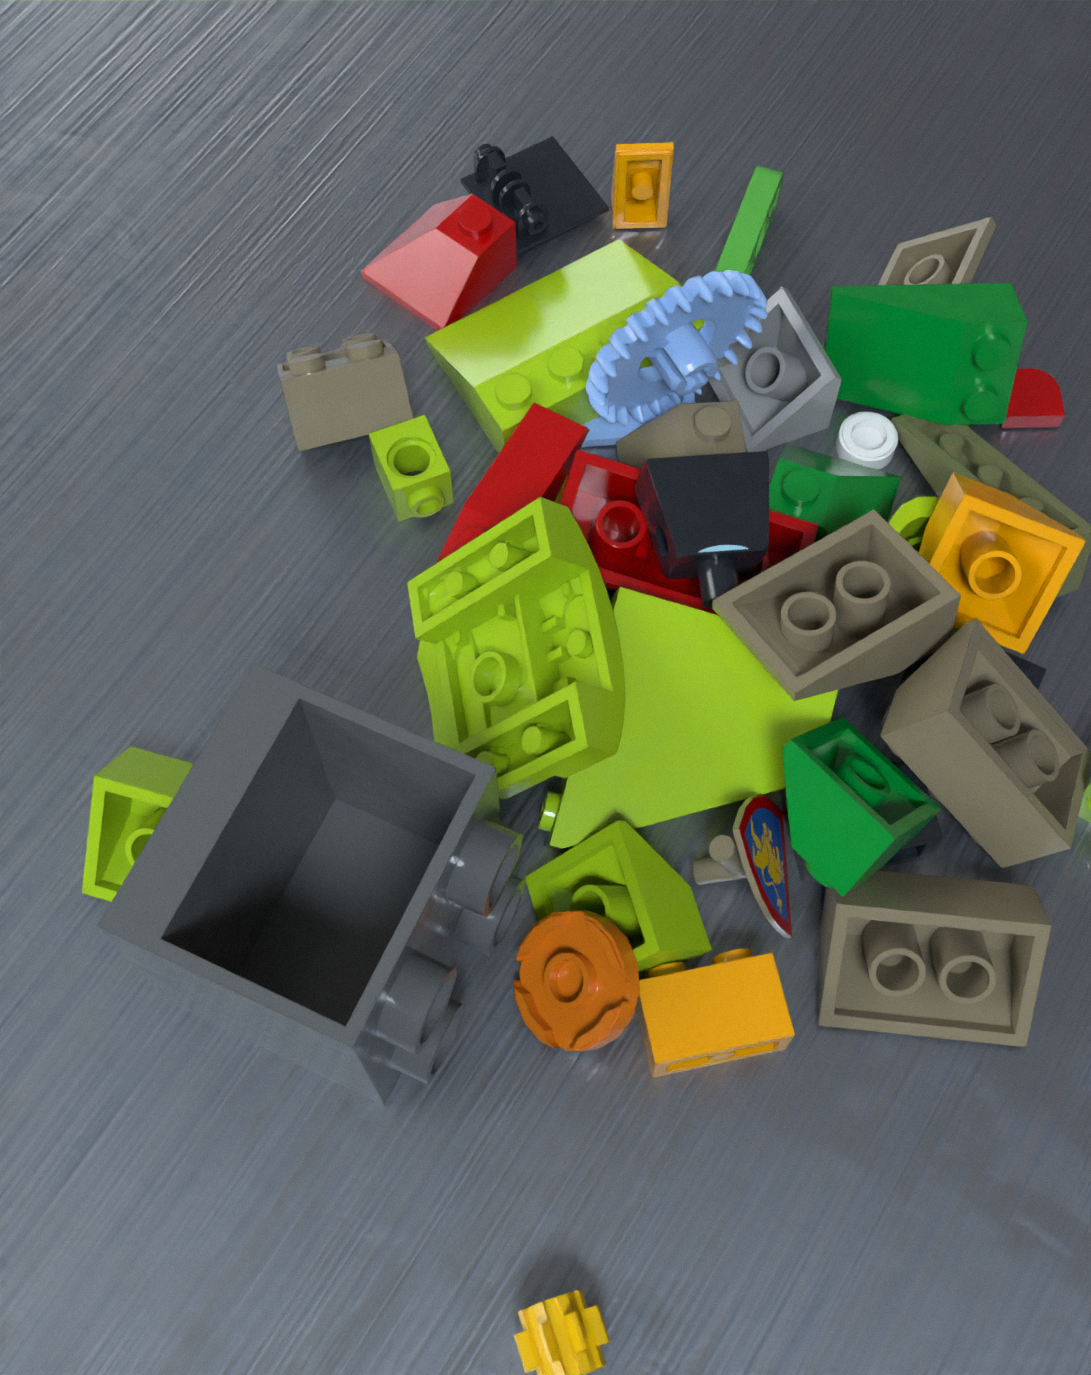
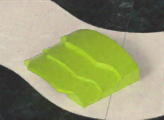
(522, 649)

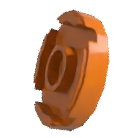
(576, 981)

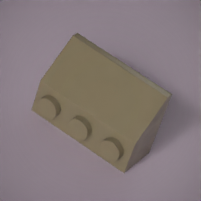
(990, 748)
(932, 958)

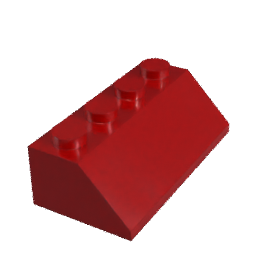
(609, 515)

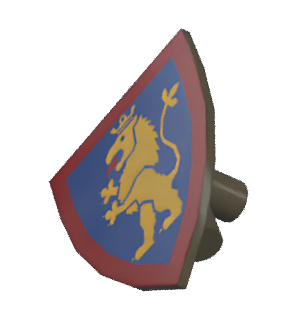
(755, 855)

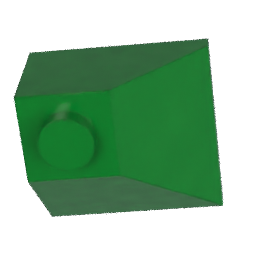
(828, 489)
(848, 805)

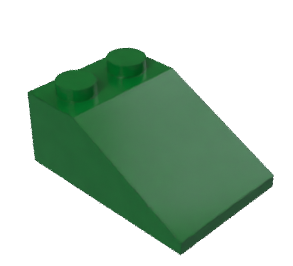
(927, 349)

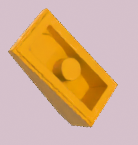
(641, 185)

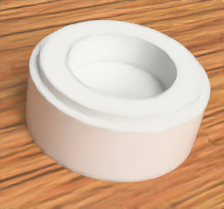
(867, 440)

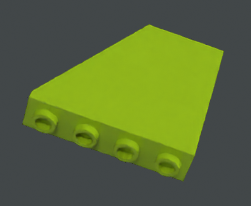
(696, 725)

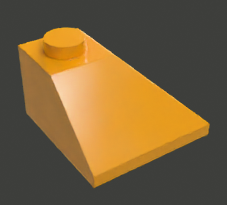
(998, 558)

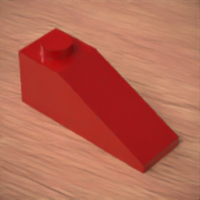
(528, 467)

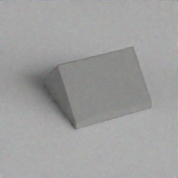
(782, 381)

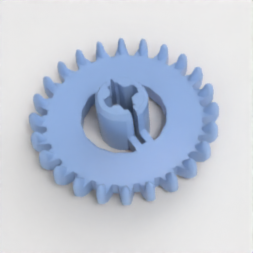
(674, 345)

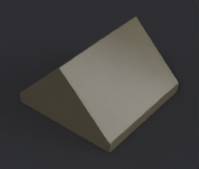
(941, 257)

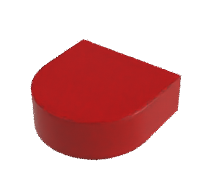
(1034, 401)

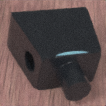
(707, 516)

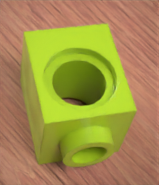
(406, 449)

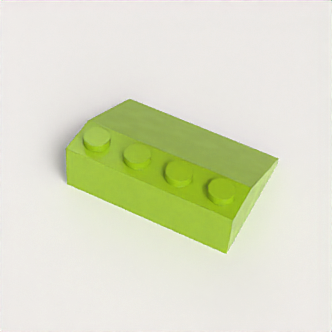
(546, 339)

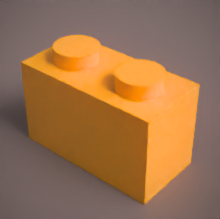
(712, 1012)

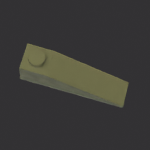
(956, 448)

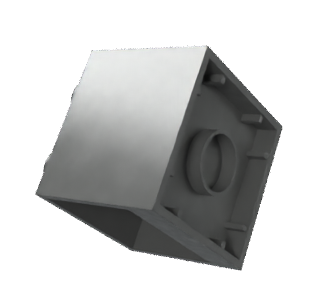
(322, 886)

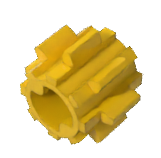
(562, 1336)

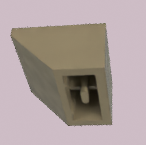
(344, 391)

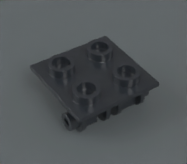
(535, 189)

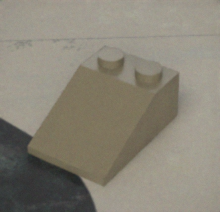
(842, 610)

